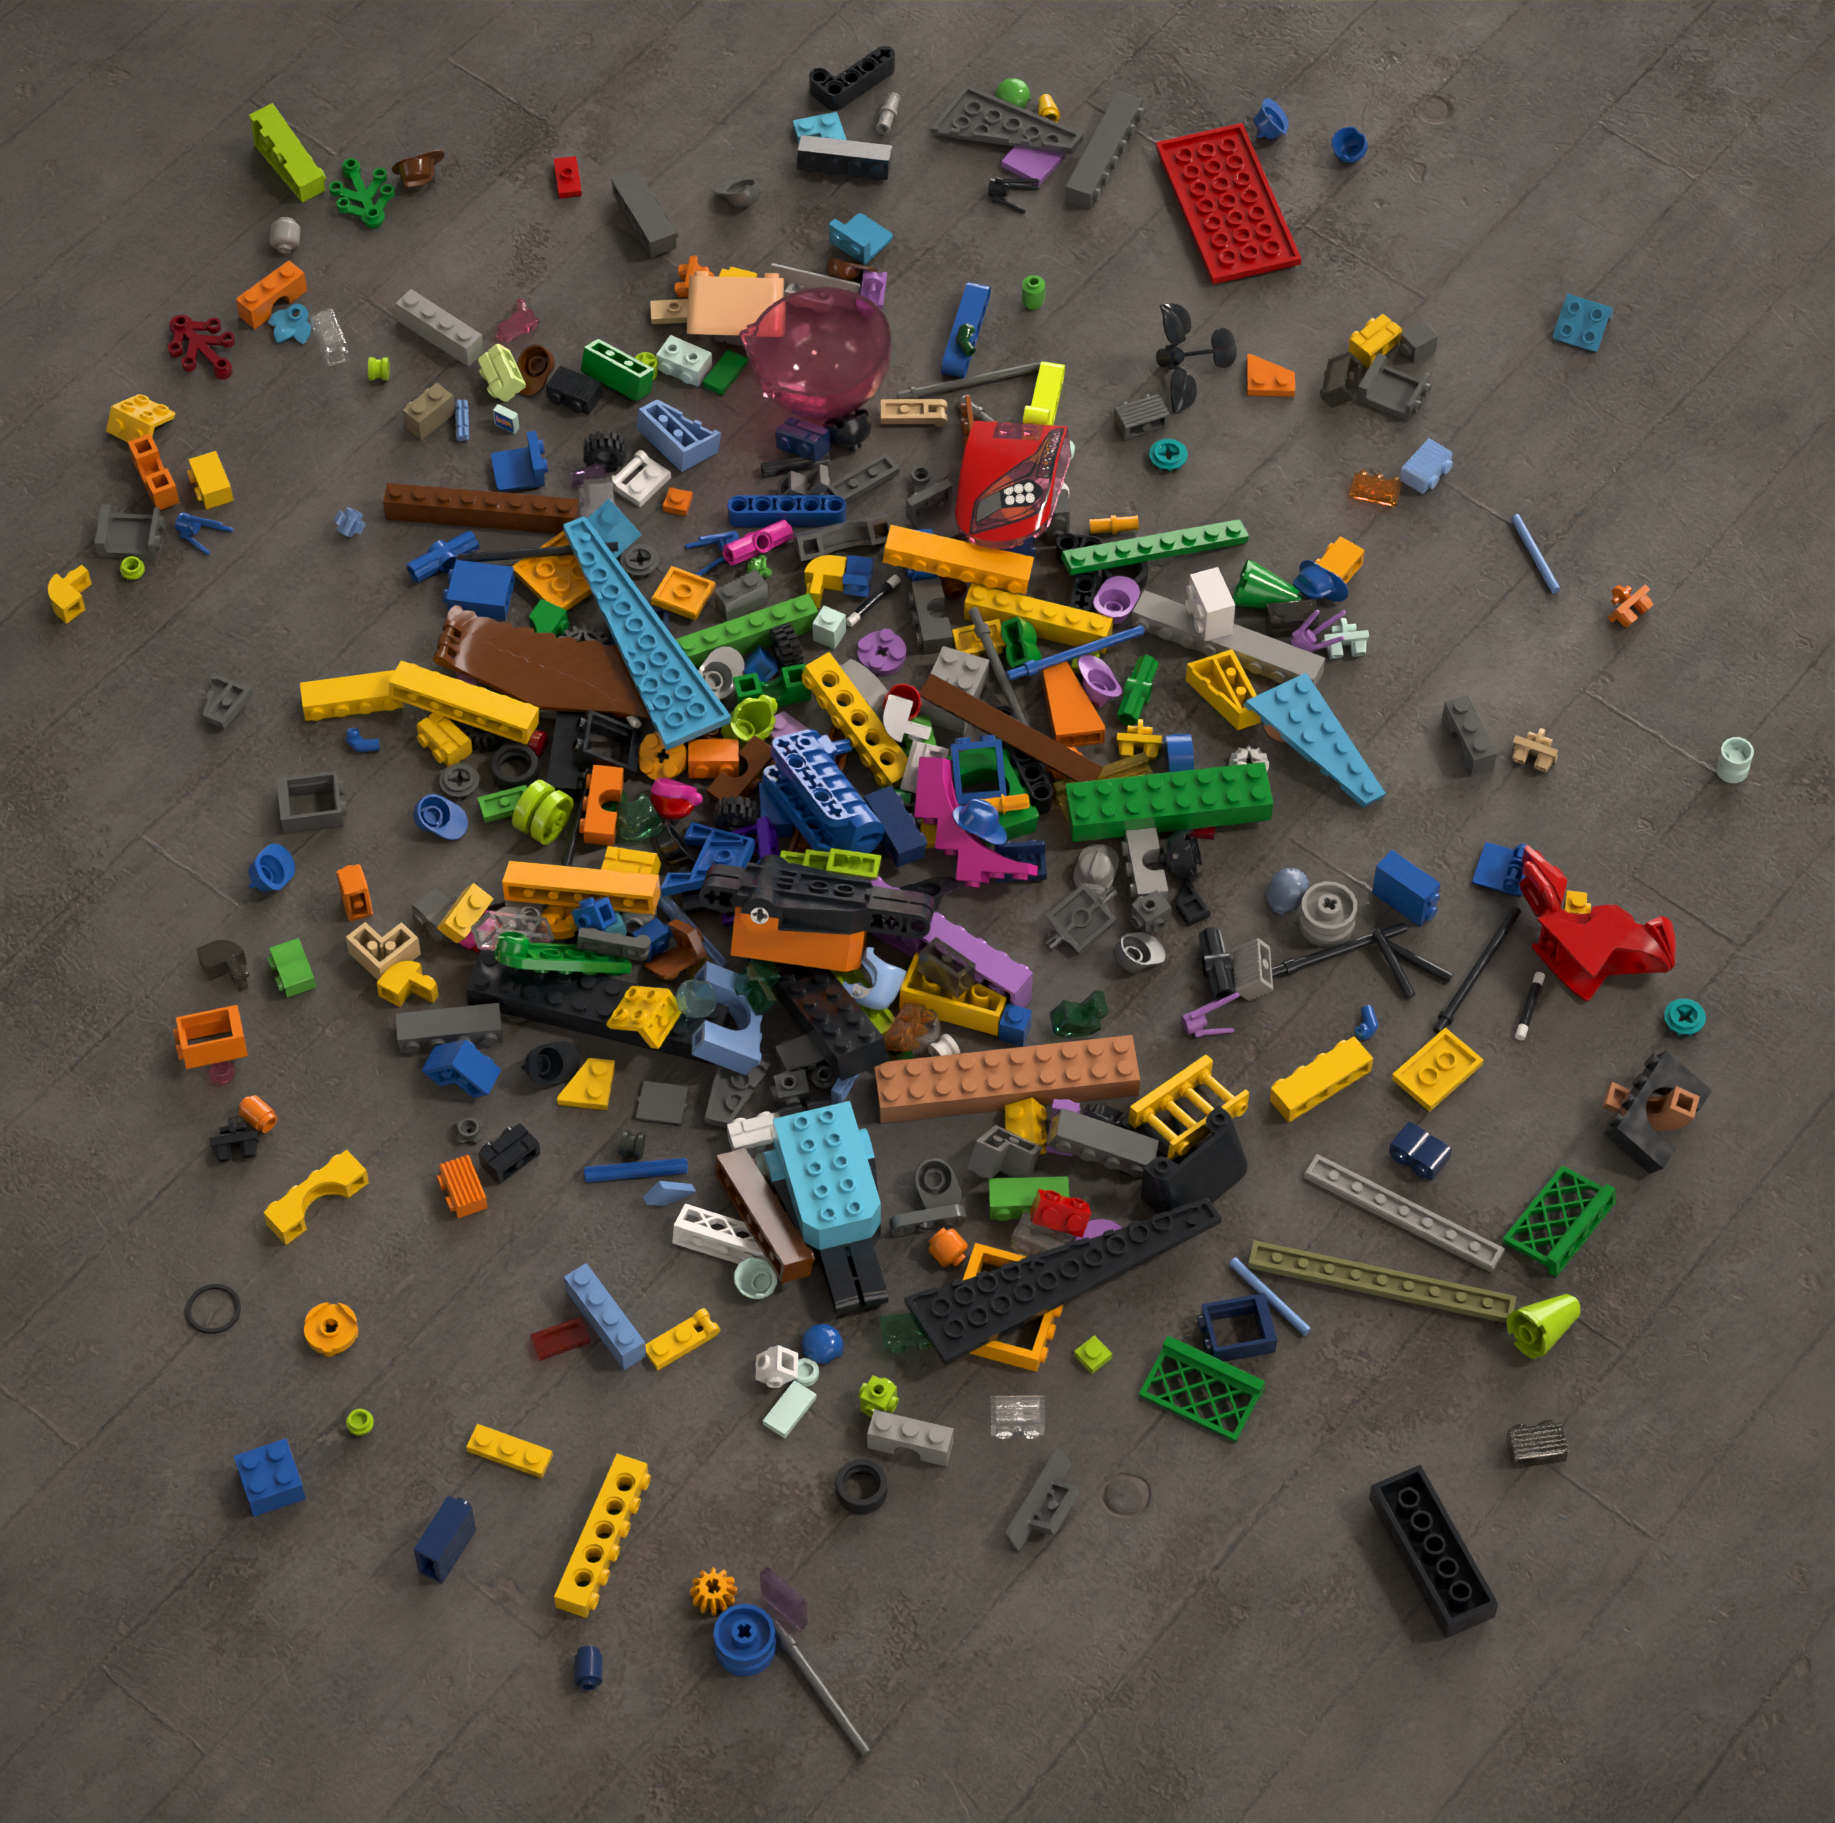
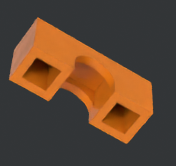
(257, 302)
(152, 473)
(604, 786)

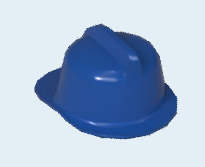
(1270, 120)
(1318, 582)
(982, 820)
(271, 868)

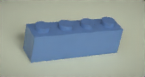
(605, 1316)

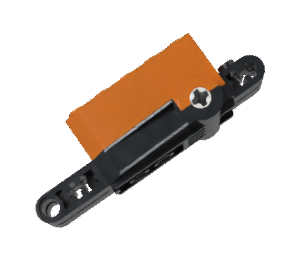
(809, 913)

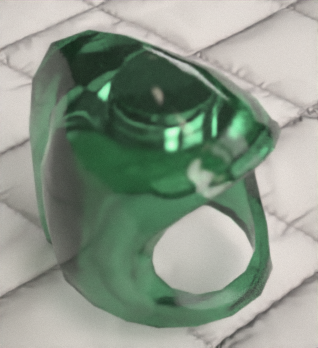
(637, 820)

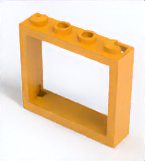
(1004, 1352)

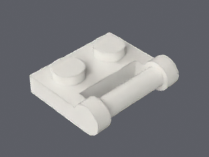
(645, 483)

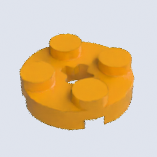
(651, 764)
(560, 928)
(337, 1341)

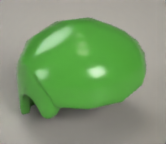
(1013, 91)

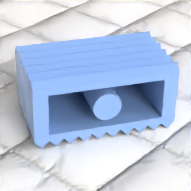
(1426, 466)

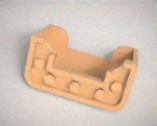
(729, 303)

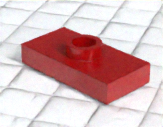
(567, 177)

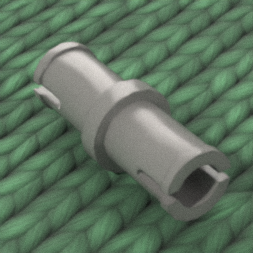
(888, 113)

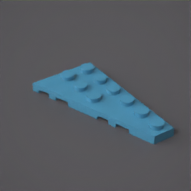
(1315, 733)

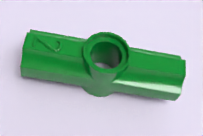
(1137, 690)

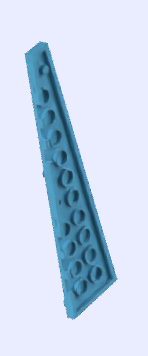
(665, 678)

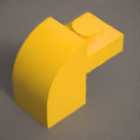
(824, 573)
(66, 595)
(404, 979)

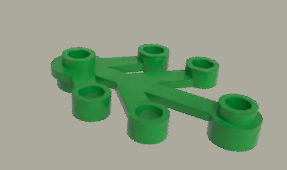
(371, 214)

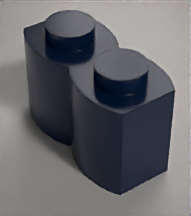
(1420, 1151)

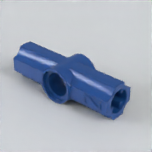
(442, 556)

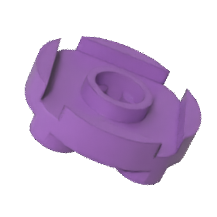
(882, 641)

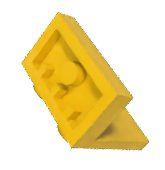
(647, 1011)

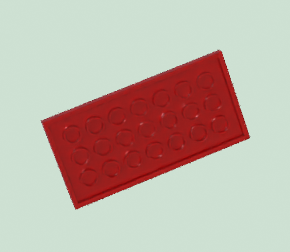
(1228, 203)

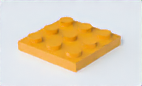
(555, 577)

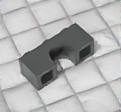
(928, 599)
(1476, 745)

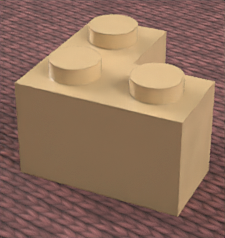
(379, 952)

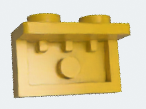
(967, 641)
(1027, 1120)

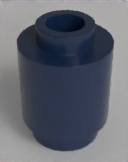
(588, 1668)

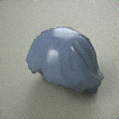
(1286, 890)

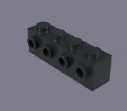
(844, 157)

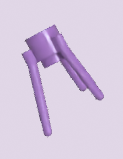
(1306, 639)
(1196, 1020)

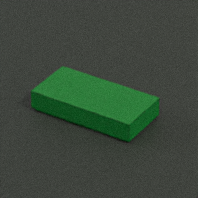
(725, 372)

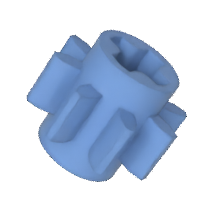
(349, 522)

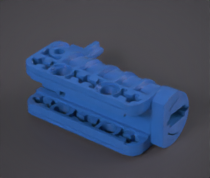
(821, 793)

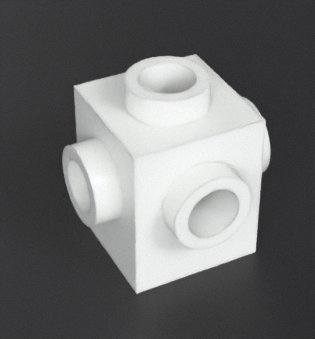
(776, 1366)

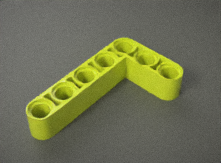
(1045, 395)

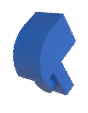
(858, 576)
(1179, 752)

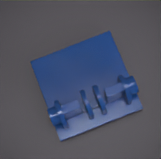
(1500, 868)

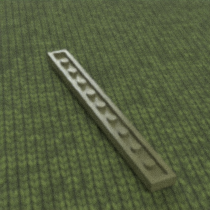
(1381, 1281)

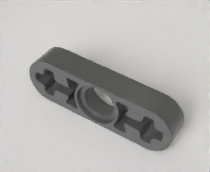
(927, 1220)

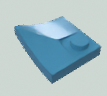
(613, 526)

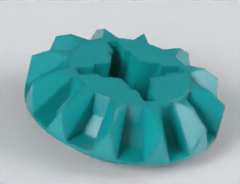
(1176, 450)
(1684, 1007)

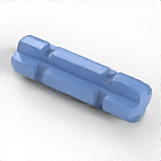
(462, 420)

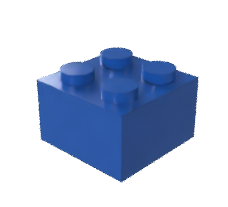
(269, 1477)

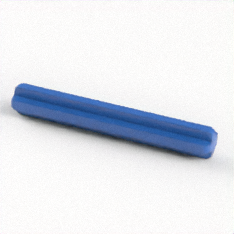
(635, 1169)

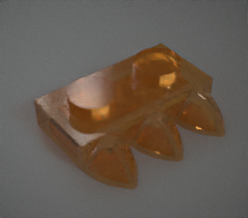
(1376, 488)
(908, 1027)

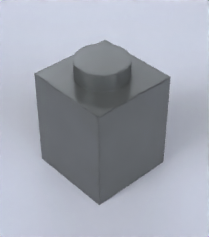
(1418, 342)

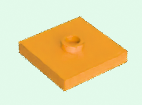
(683, 593)

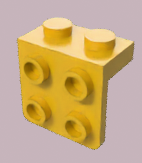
(137, 417)

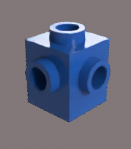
(594, 914)

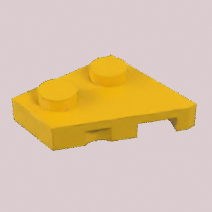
(590, 1085)

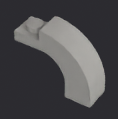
(867, 684)

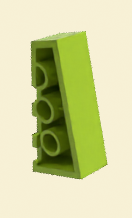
(285, 153)

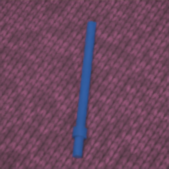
(1032, 667)

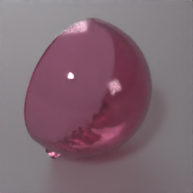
(820, 352)

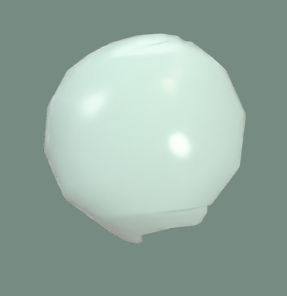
(755, 1278)

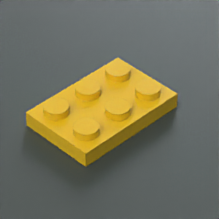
(1437, 1069)

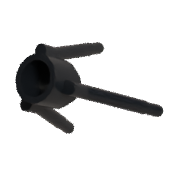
(1000, 187)

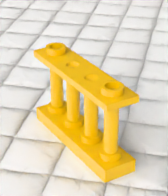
(1182, 1086)

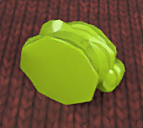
(750, 719)

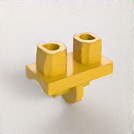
(1128, 741)

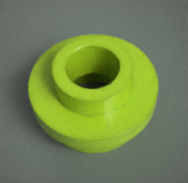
(132, 563)

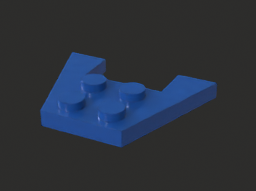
(718, 848)

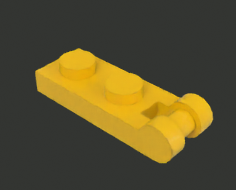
(681, 1339)

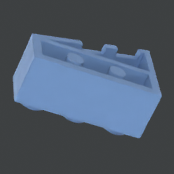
(675, 436)

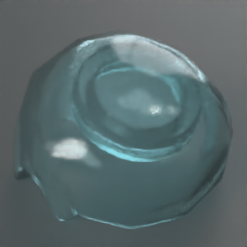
(696, 998)

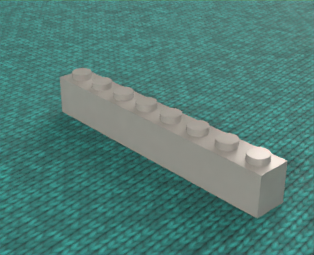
(1254, 650)

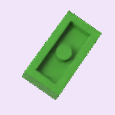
(500, 804)

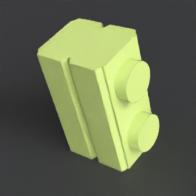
(501, 373)

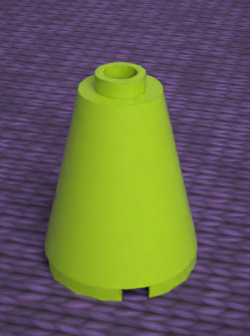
(1542, 1324)

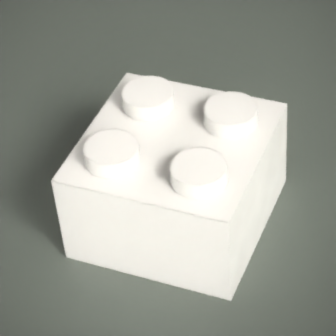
(1210, 604)

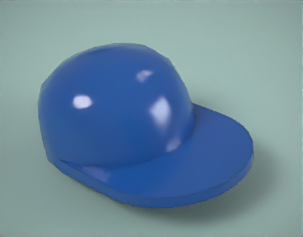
(441, 817)

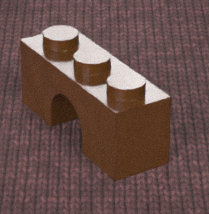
(756, 758)

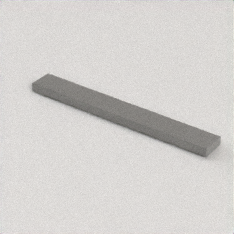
(1404, 1213)

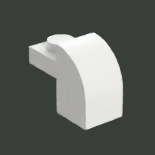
(897, 723)

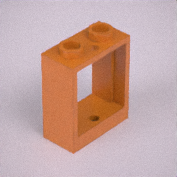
(208, 1024)

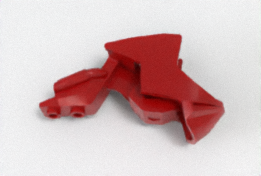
(1593, 944)

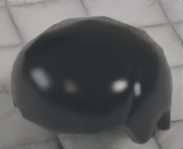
(1105, 1114)

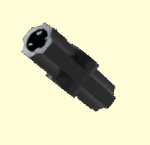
(1216, 963)

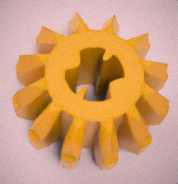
(714, 1582)

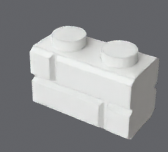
(753, 1133)

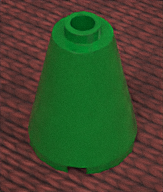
(1261, 587)

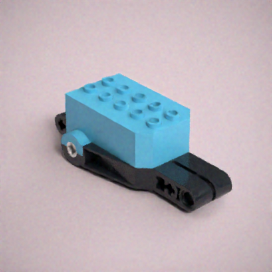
(830, 1189)

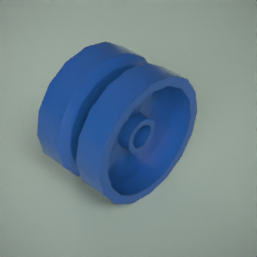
(744, 1640)

